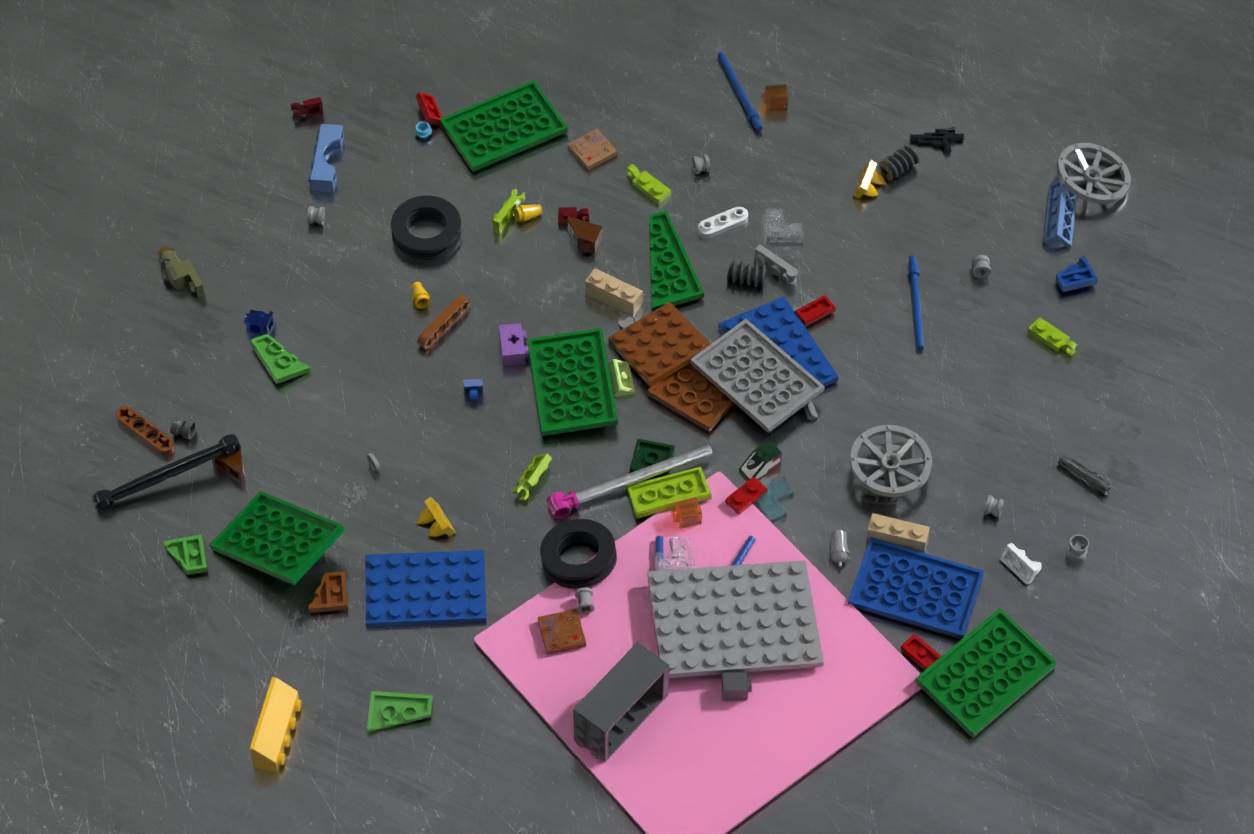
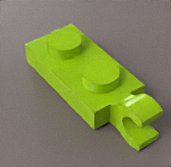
(648, 184)
(506, 213)
(1052, 336)
(531, 474)

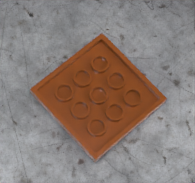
(659, 343)
(692, 397)

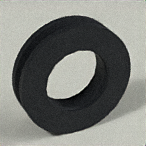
(424, 207)
(582, 574)

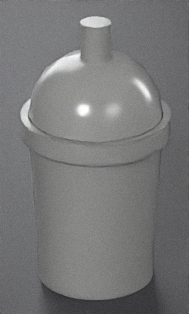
(839, 548)

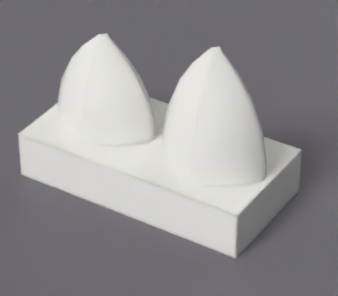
(1017, 561)

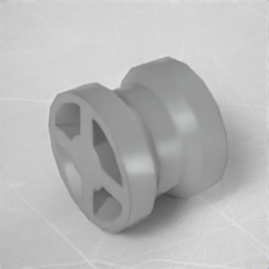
(701, 164)
(315, 215)
(981, 266)
(993, 506)

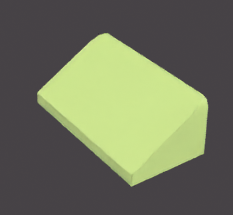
(621, 378)

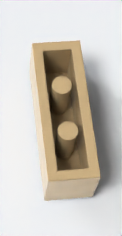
(613, 292)
(898, 532)

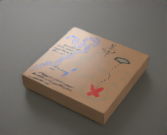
(592, 149)

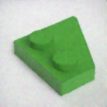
(188, 553)

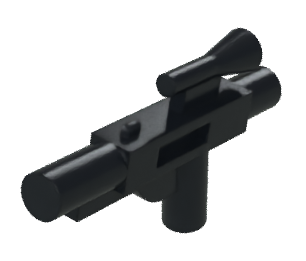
(939, 138)

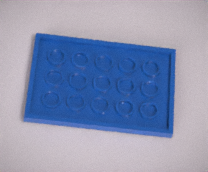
(787, 331)
(425, 588)
(916, 588)

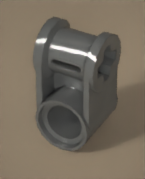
(870, 497)

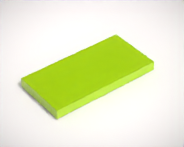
(661, 493)

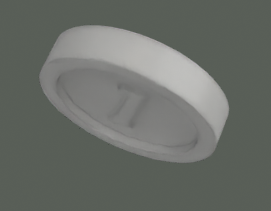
(625, 320)
(373, 462)

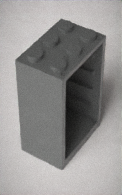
(620, 702)

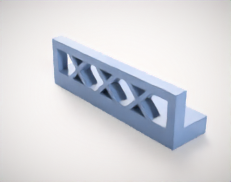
(1055, 215)

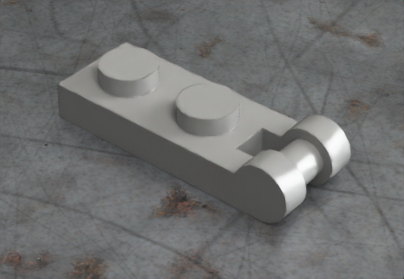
(776, 265)

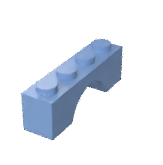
(329, 141)

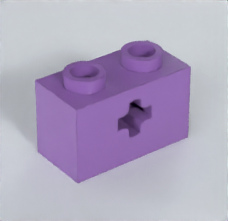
(512, 344)

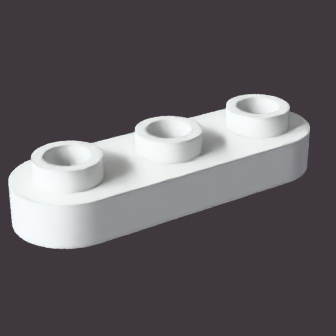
(733, 218)

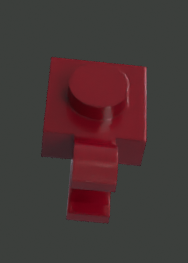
(309, 108)
(564, 212)

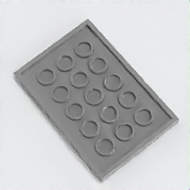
(757, 375)

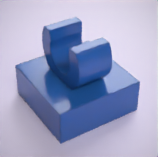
(473, 386)

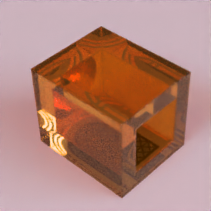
(775, 97)
(687, 513)

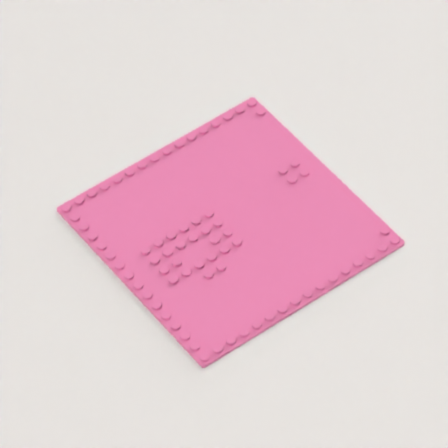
(697, 757)

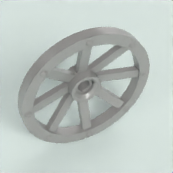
(1091, 175)
(890, 459)

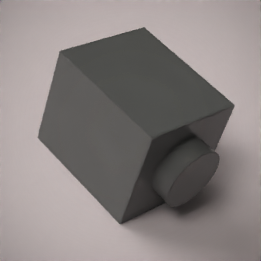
(735, 686)

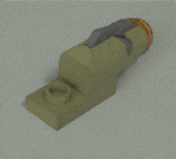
(179, 272)

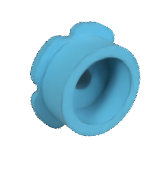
(423, 129)

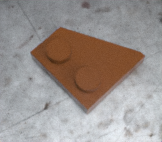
(330, 594)

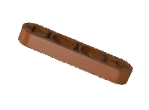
(443, 322)
(143, 432)

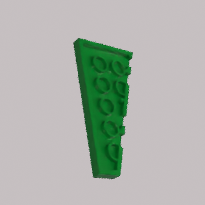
(671, 269)

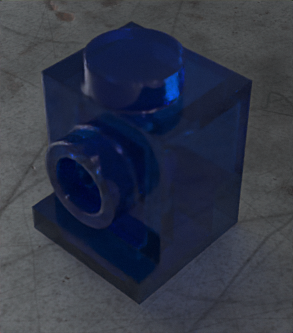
(259, 322)

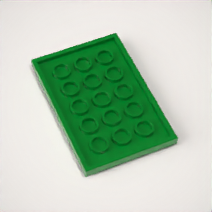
(503, 125)
(572, 381)
(277, 537)
(986, 672)

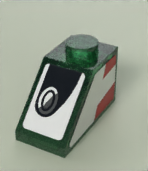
(761, 461)

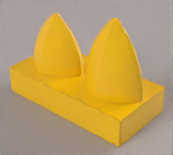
(868, 175)
(434, 512)

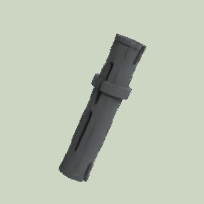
(1092, 478)

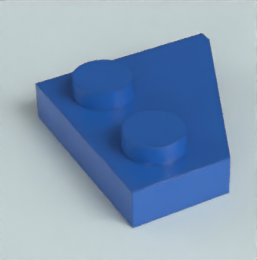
(1076, 276)

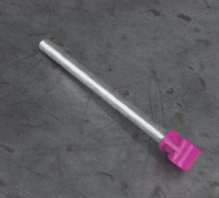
(561, 504)

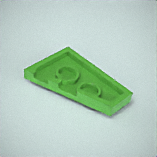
(276, 360)
(394, 709)

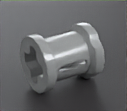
(584, 600)

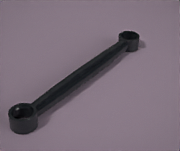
(105, 499)

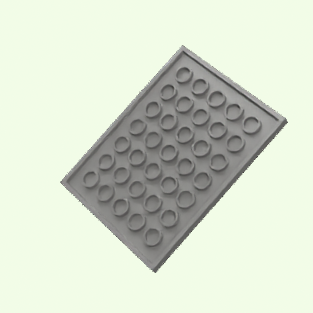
(735, 619)

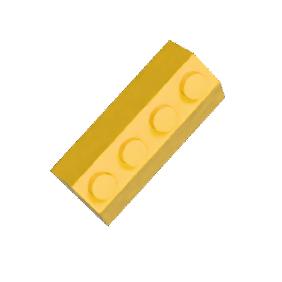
(275, 726)

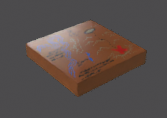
(561, 631)

